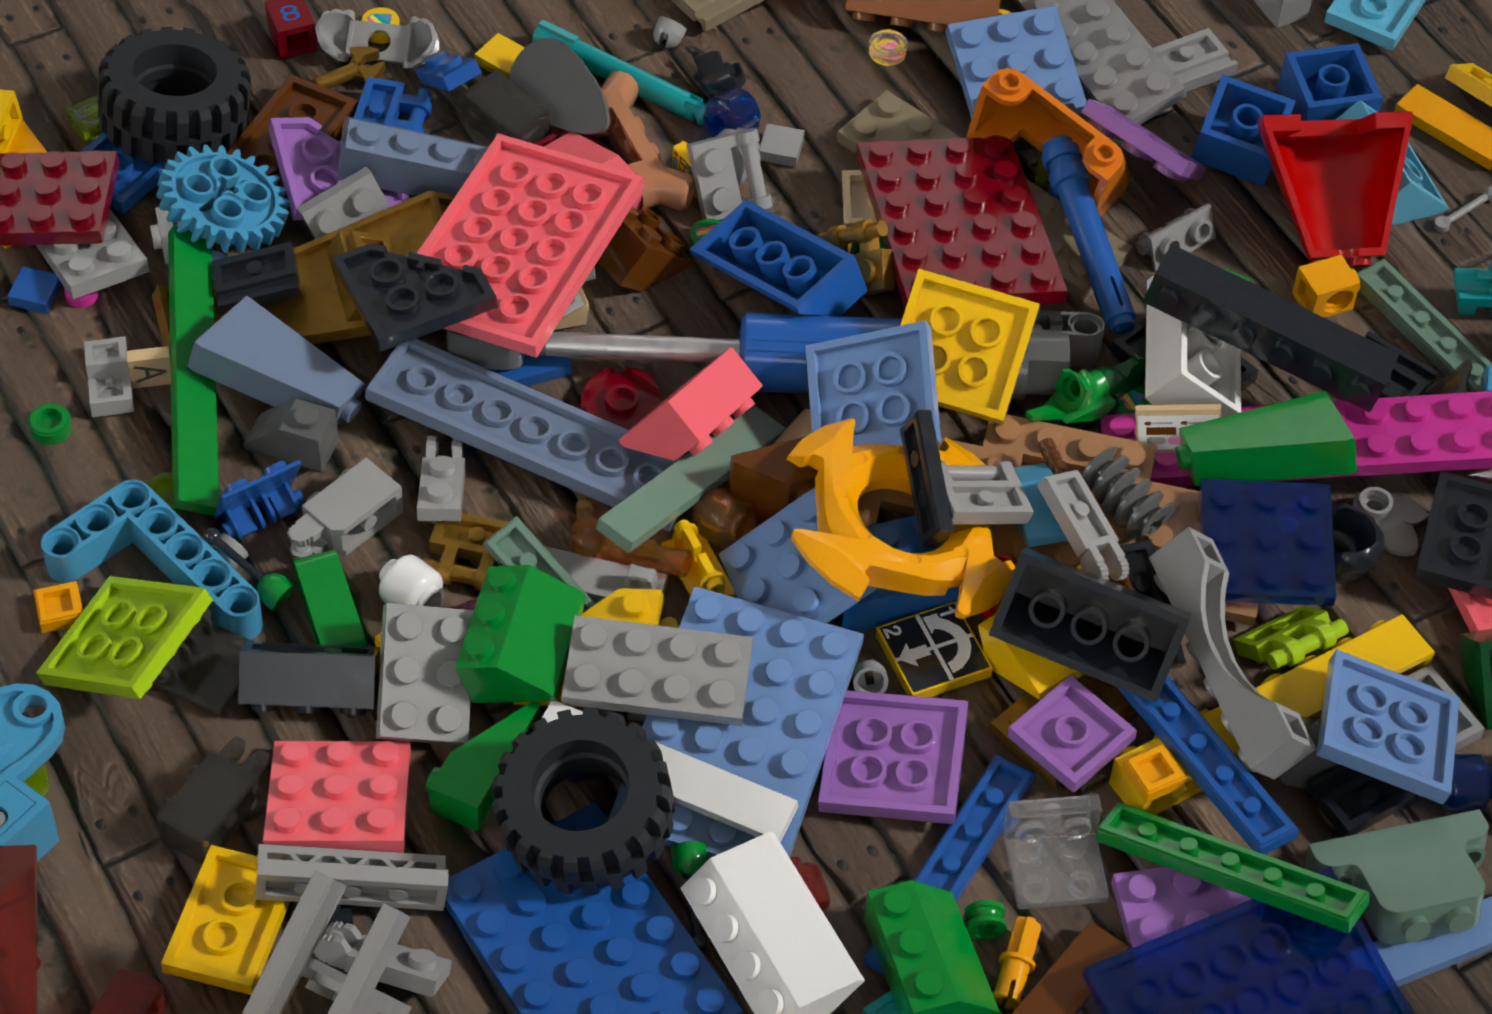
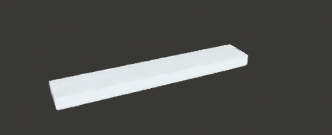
(718, 792)

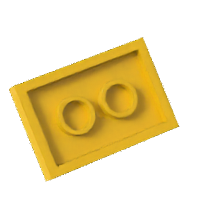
(223, 929)

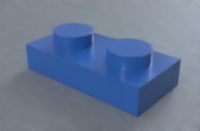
(447, 70)

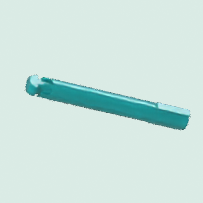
(649, 86)

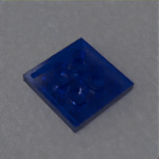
(1272, 539)

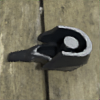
(713, 74)

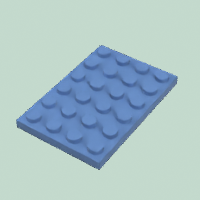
(788, 715)

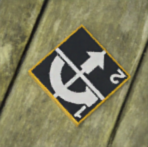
(933, 652)

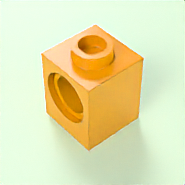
(1326, 286)

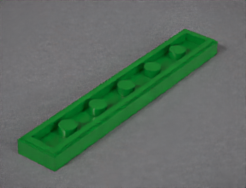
(1233, 867)

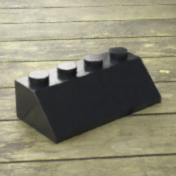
(1090, 624)

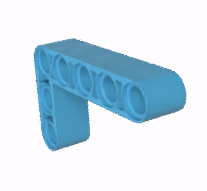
(141, 517)

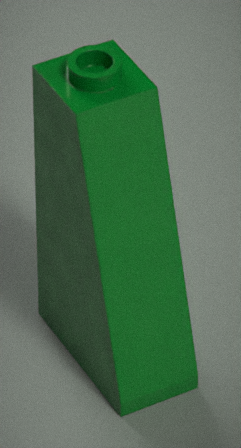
(1270, 443)

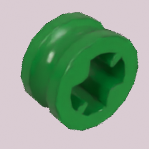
(985, 920)

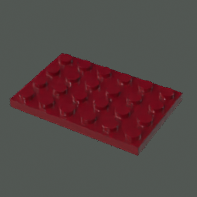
(961, 214)

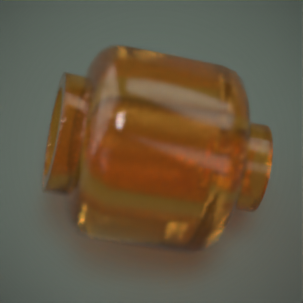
(723, 517)

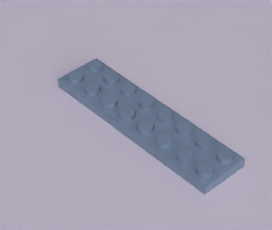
(512, 422)

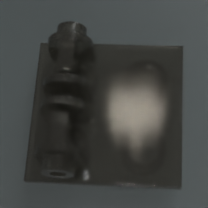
(204, 666)

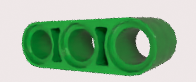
(328, 600)

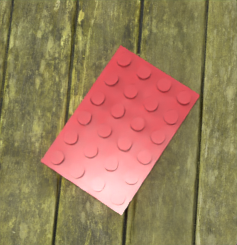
(534, 231)

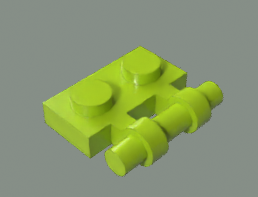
(1291, 637)

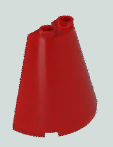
(1339, 180)

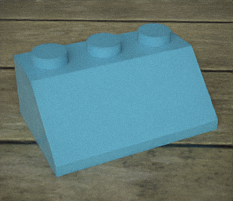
(1416, 193)

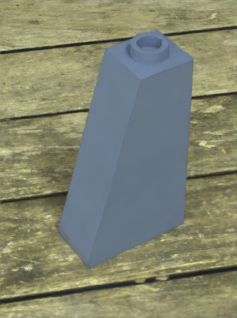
(273, 362)

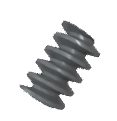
(1124, 497)

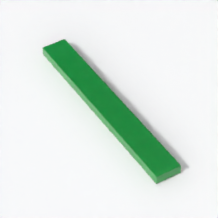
(191, 393)

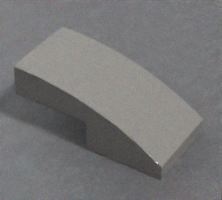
(108, 377)

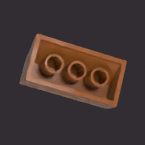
(935, 12)

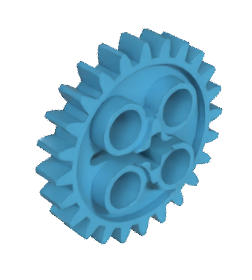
(223, 198)

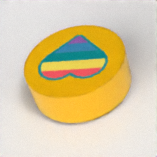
(381, 15)

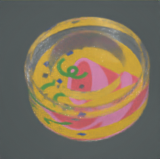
(887, 47)

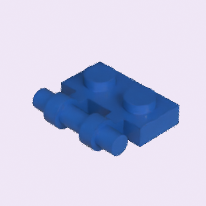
(386, 99)

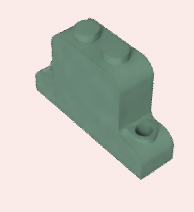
(1416, 874)

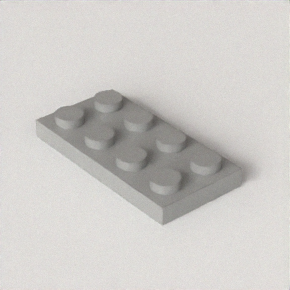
(657, 670)

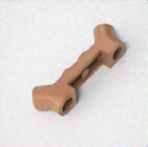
(661, 184)

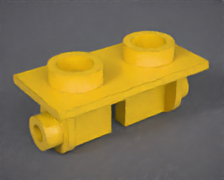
(705, 568)

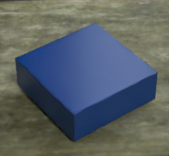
(34, 290)

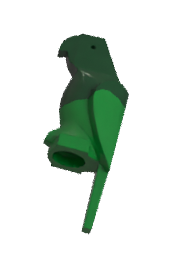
(1091, 394)

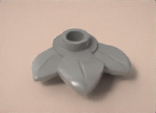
(1394, 517)

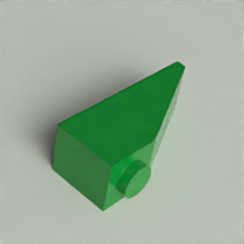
(464, 782)

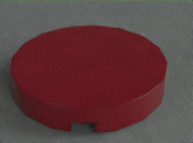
(621, 396)

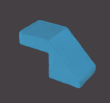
(1042, 526)

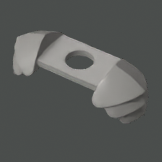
(408, 44)

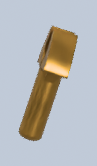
(354, 69)

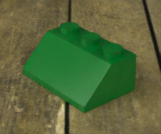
(518, 636)
(926, 951)

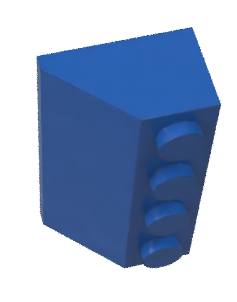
(782, 261)

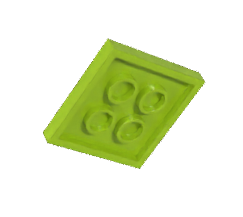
(124, 637)

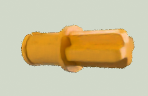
(1017, 962)

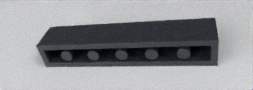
(1271, 328)

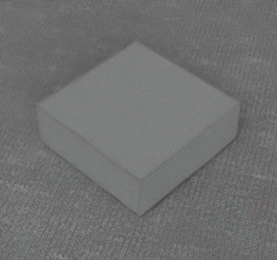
(781, 145)

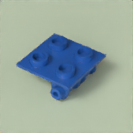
(243, 498)

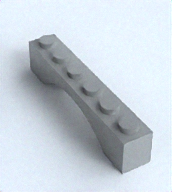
(1196, 582)

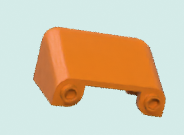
(1017, 107)

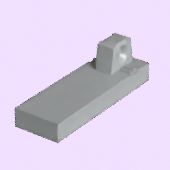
(603, 577)

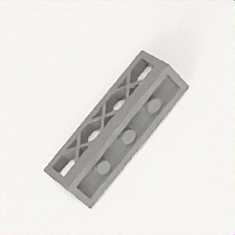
(370, 876)

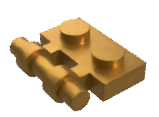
(873, 261)
(466, 542)

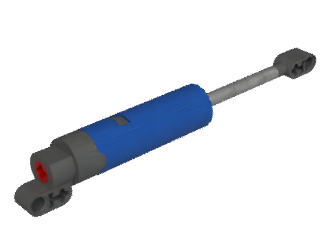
(777, 351)

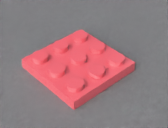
(339, 795)

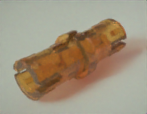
(650, 556)

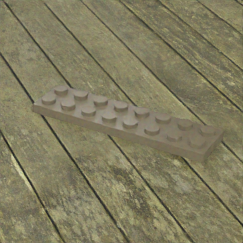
(896, 120)

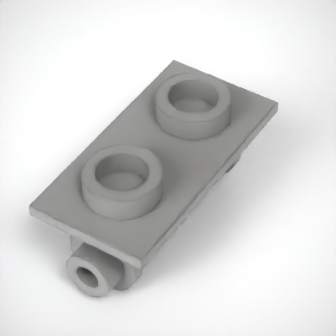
(1186, 232)

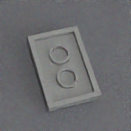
(96, 266)
(417, 675)

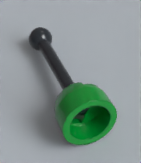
(272, 588)
(686, 861)

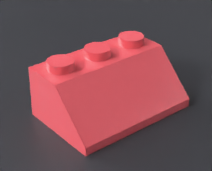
(696, 410)

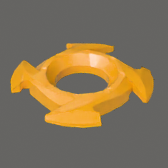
(855, 559)

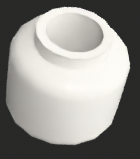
(410, 582)

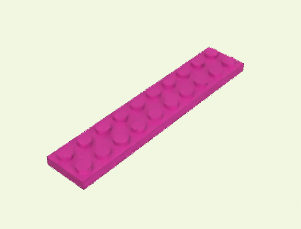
(1393, 438)

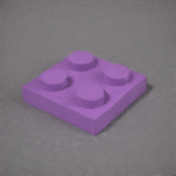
(1072, 733)

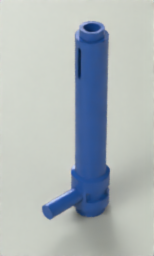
(1070, 185)

